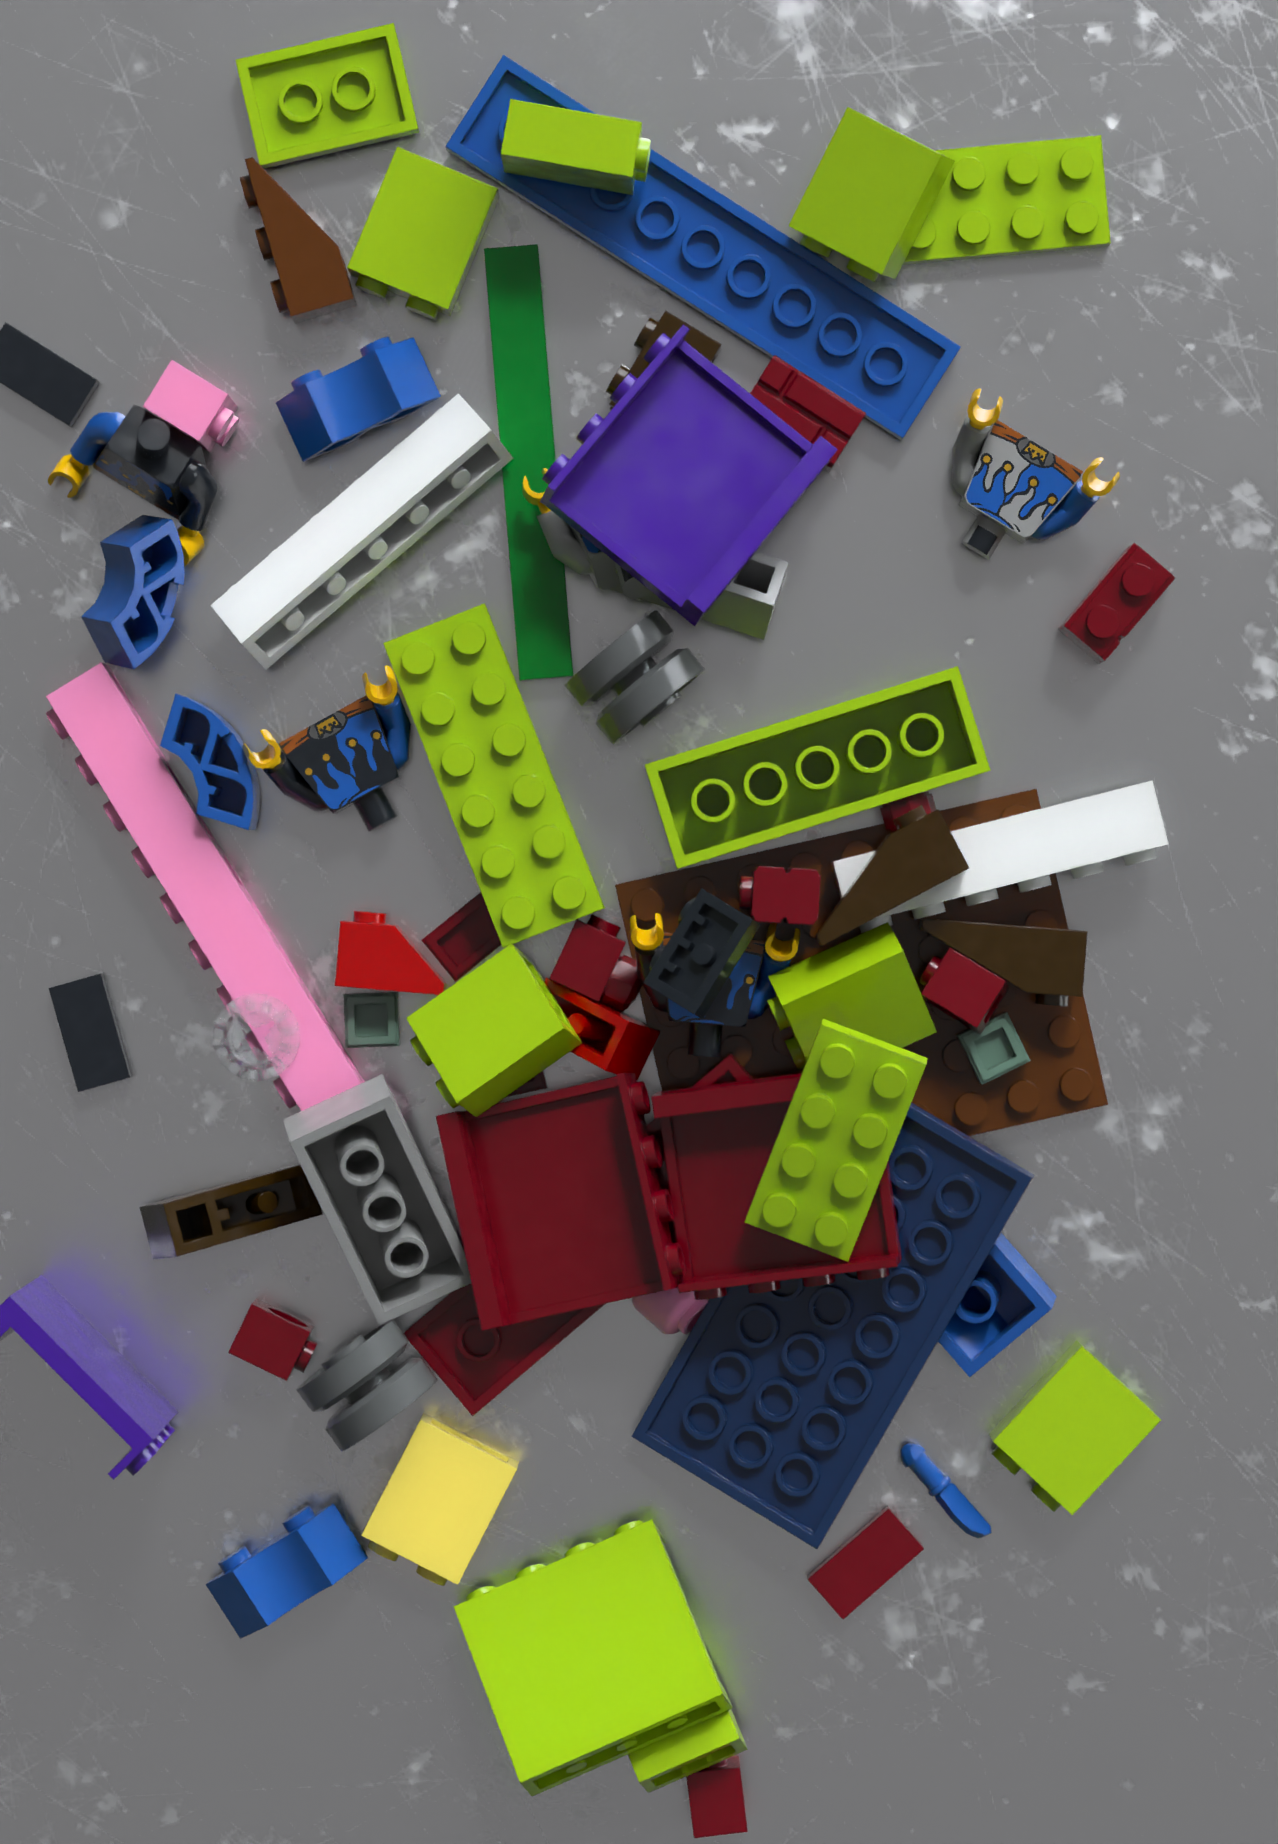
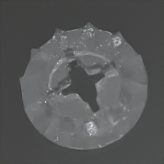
(282, 1039)

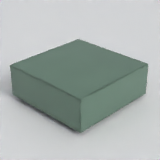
(371, 1019)
(994, 1050)

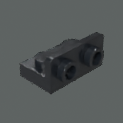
(701, 953)

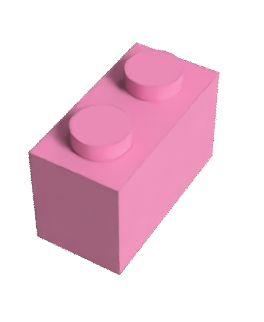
(193, 406)

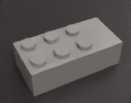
(379, 1199)

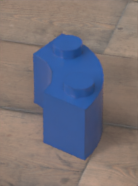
(360, 396)
(137, 592)
(219, 765)
(285, 1570)

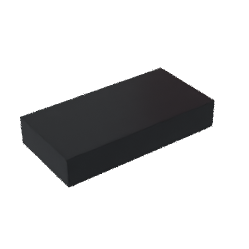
(43, 376)
(90, 1032)

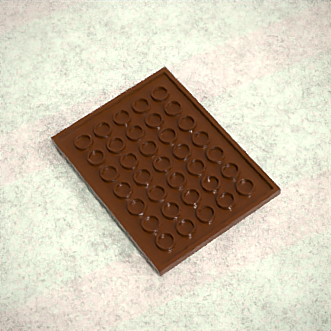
(1058, 1039)

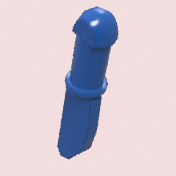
(945, 1493)

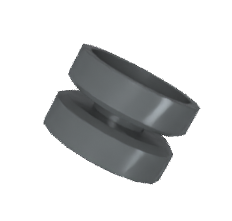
(636, 679)
(362, 1378)

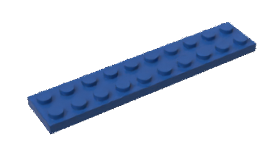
(727, 265)

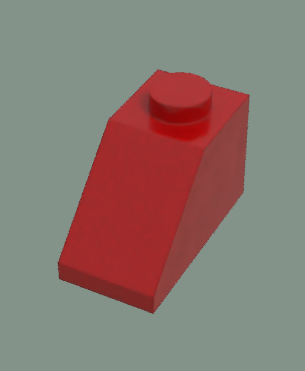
(382, 958)
(607, 1036)

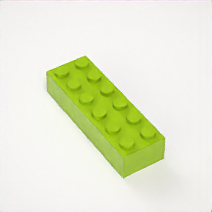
(817, 767)
(494, 775)

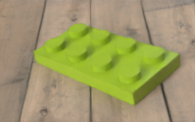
(1017, 201)
(836, 1140)

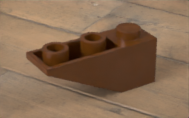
(306, 258)

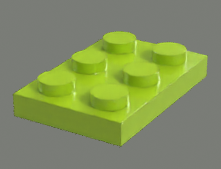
(327, 96)

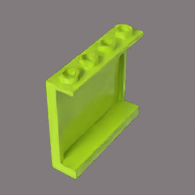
(590, 1657)

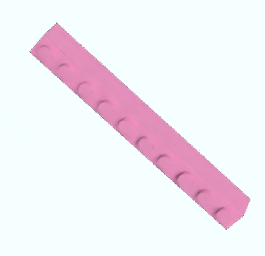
(196, 876)

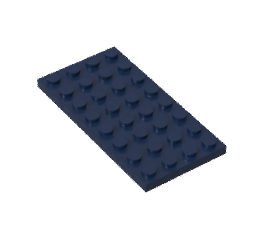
(799, 1383)

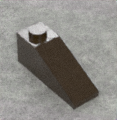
(902, 867)
(1025, 956)
(228, 1212)

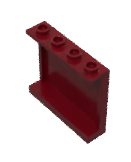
(714, 1159)
(561, 1201)

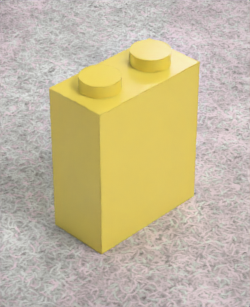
(439, 1501)

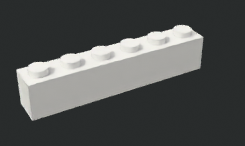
(362, 531)
(1035, 845)

